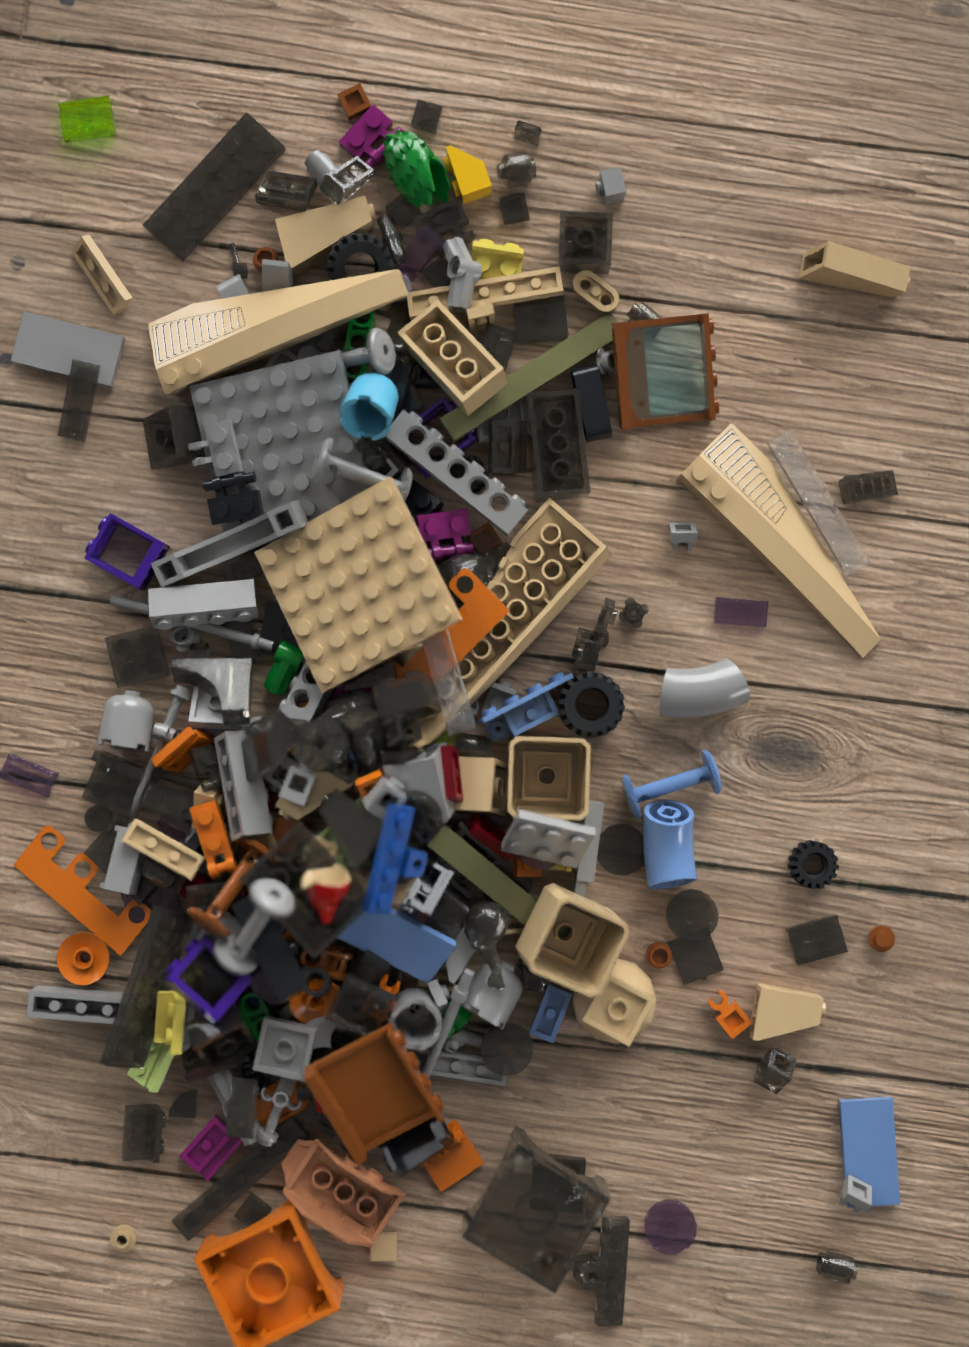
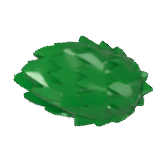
(415, 169)

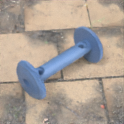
(708, 772)

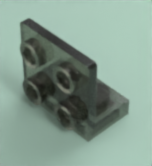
(113, 782)

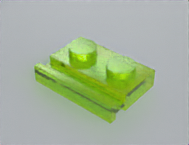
(87, 119)

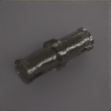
(392, 239)

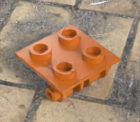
(455, 1160)

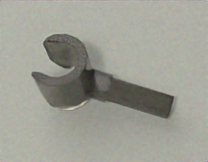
(237, 268)

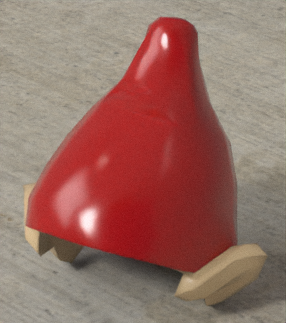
(326, 889)

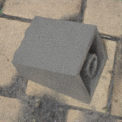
(424, 775)

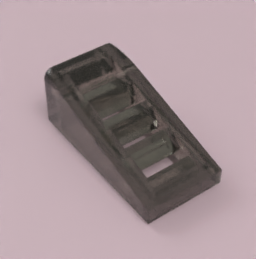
(344, 181)
(852, 492)

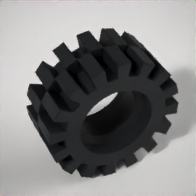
(797, 864)

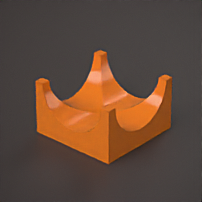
(268, 1278)

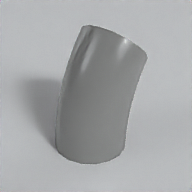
(703, 690)

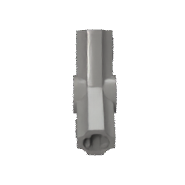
(463, 274)

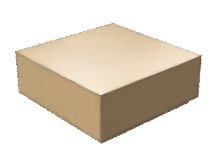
(384, 1247)

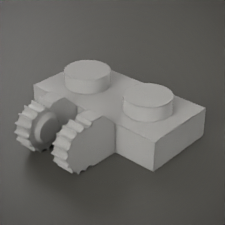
(222, 447)

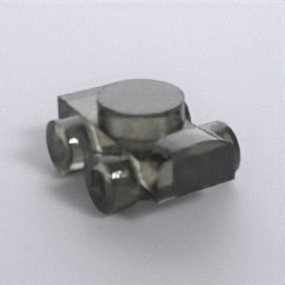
(371, 453)

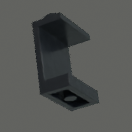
(416, 1146)

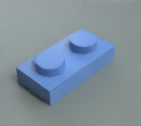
(550, 1013)

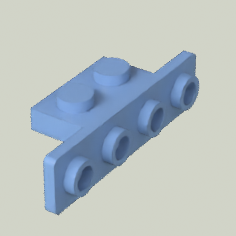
(529, 710)

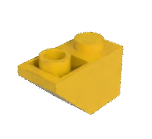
(469, 175)

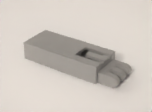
(586, 869)

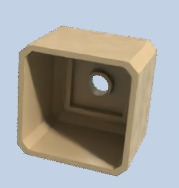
(568, 792)
(585, 955)

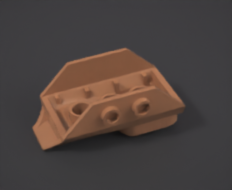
(338, 1192)

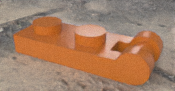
(213, 838)

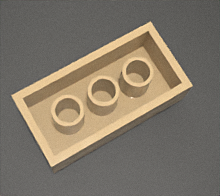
(453, 357)

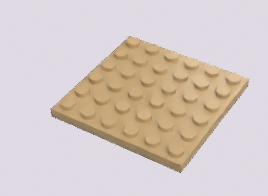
(358, 585)

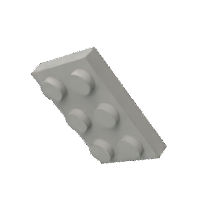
(548, 839)

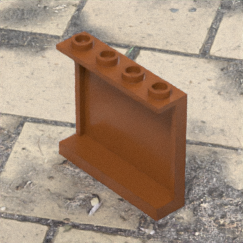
(373, 1090)

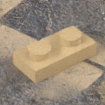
(479, 315)

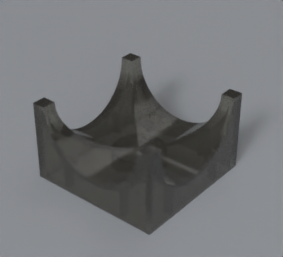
(535, 1213)

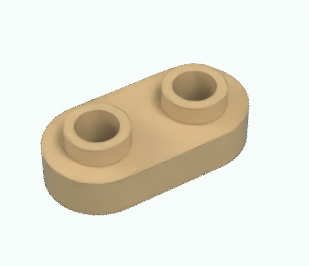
(598, 290)

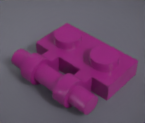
(366, 134)
(445, 525)

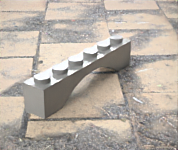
(230, 543)

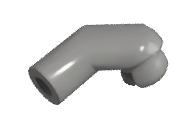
(460, 1038)

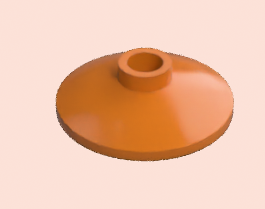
(74, 967)
(307, 1007)

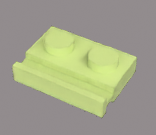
(154, 1068)

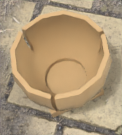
(621, 1008)

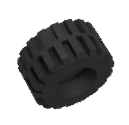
(353, 244)
(607, 688)

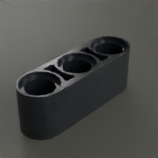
(593, 403)

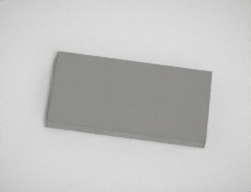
(53, 345)

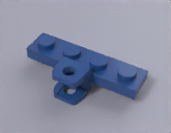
(392, 859)

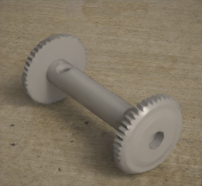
(378, 351)
(326, 461)
(271, 900)

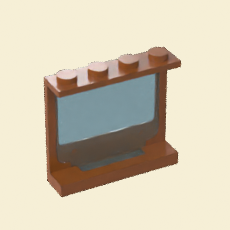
(664, 370)

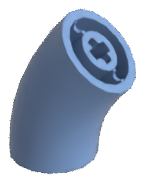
(668, 844)

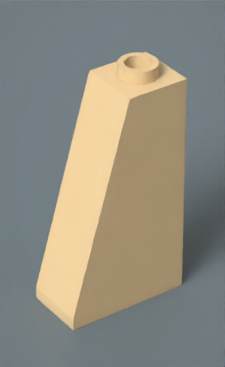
(311, 234)
(854, 270)

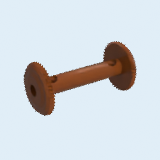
(209, 922)

